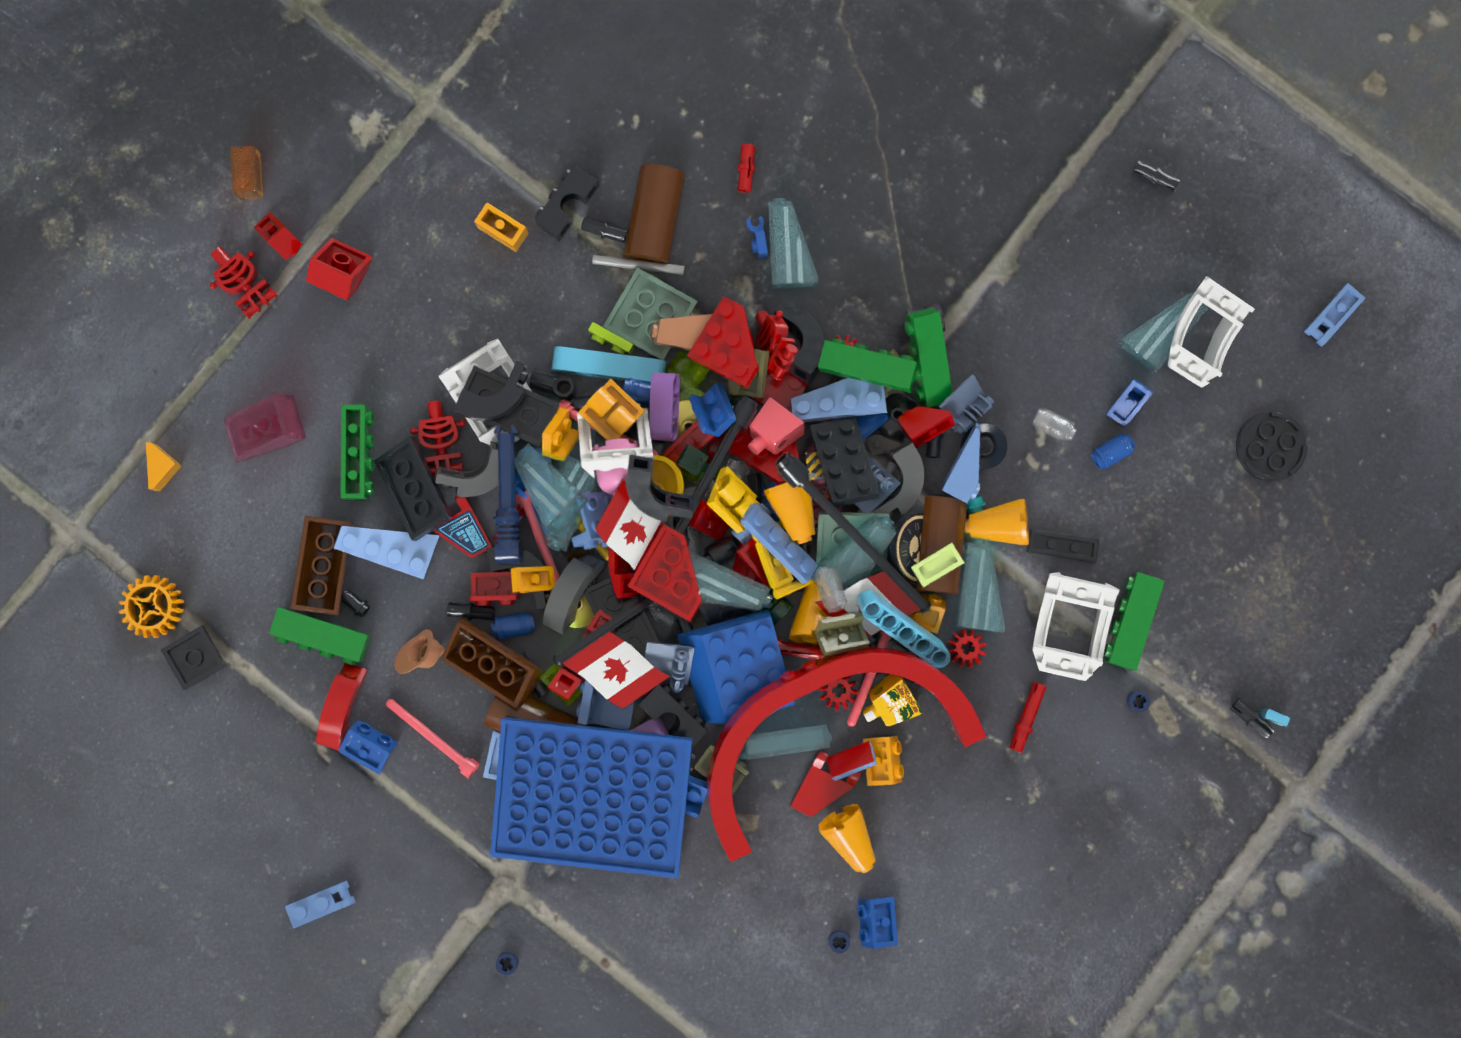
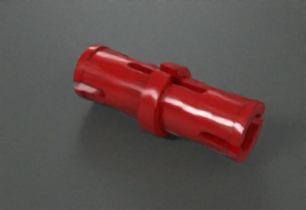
(746, 168)

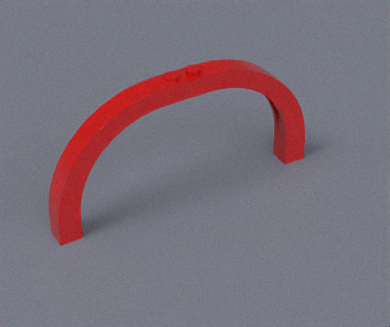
(801, 682)

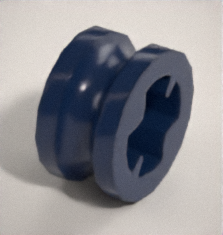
(1144, 705)
(839, 933)
(514, 961)

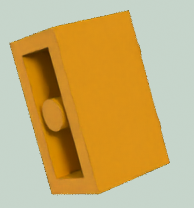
(501, 227)

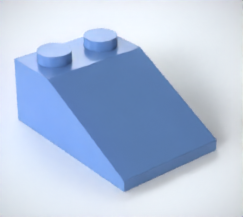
(963, 476)

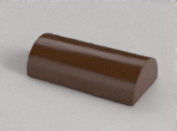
(654, 213)
(943, 524)
(319, 567)
(491, 664)
(531, 710)

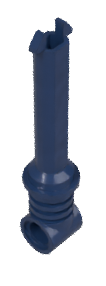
(507, 516)

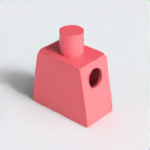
(774, 428)

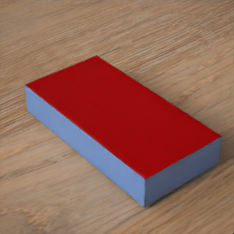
(851, 760)

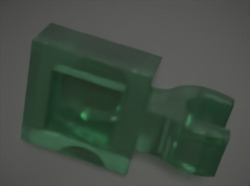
(693, 460)

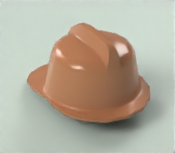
(418, 652)

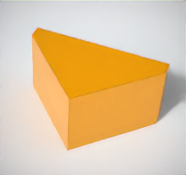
(160, 467)

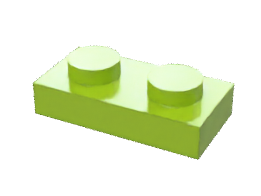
(603, 335)

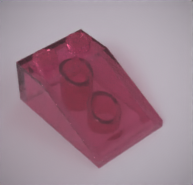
(265, 427)

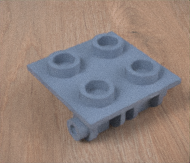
(965, 403)
(886, 485)
(671, 660)

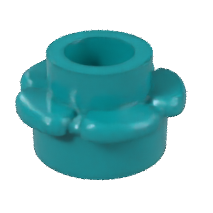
(975, 505)

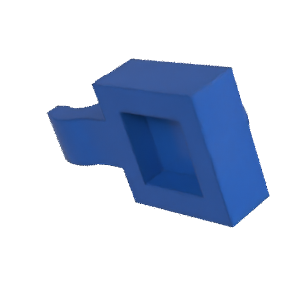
(759, 243)

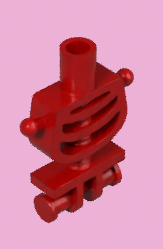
(230, 268)
(773, 338)
(436, 418)

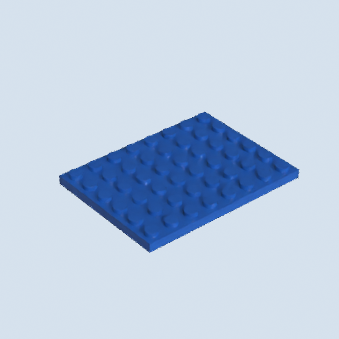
(590, 797)

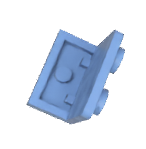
(591, 514)
(598, 710)

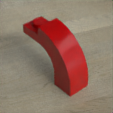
(338, 705)

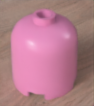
(610, 479)

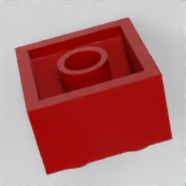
(338, 268)

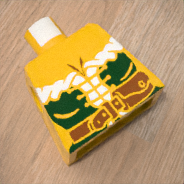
(892, 701)

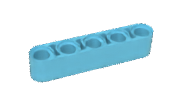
(605, 364)
(896, 622)

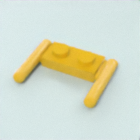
(777, 574)

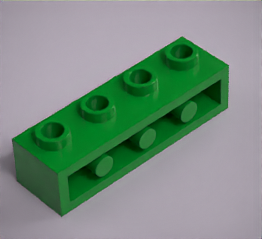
(929, 352)
(868, 366)
(356, 452)
(1134, 621)
(319, 634)

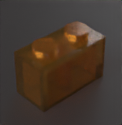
(246, 172)

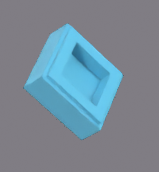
(1274, 717)

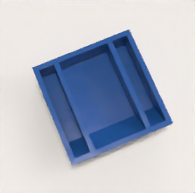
(732, 663)

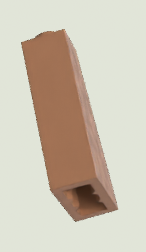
(679, 331)

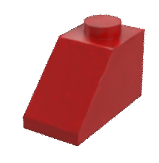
(278, 236)
(925, 424)

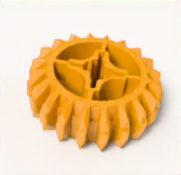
(146, 614)

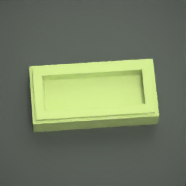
(937, 565)

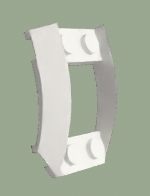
(1233, 313)
(488, 359)
(615, 458)
(1081, 593)

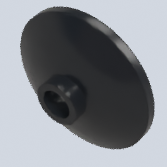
(900, 403)
(997, 445)

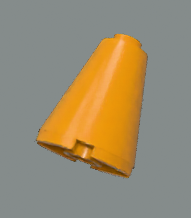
(794, 511)
(1001, 523)
(807, 616)
(849, 837)

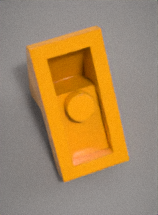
(532, 579)

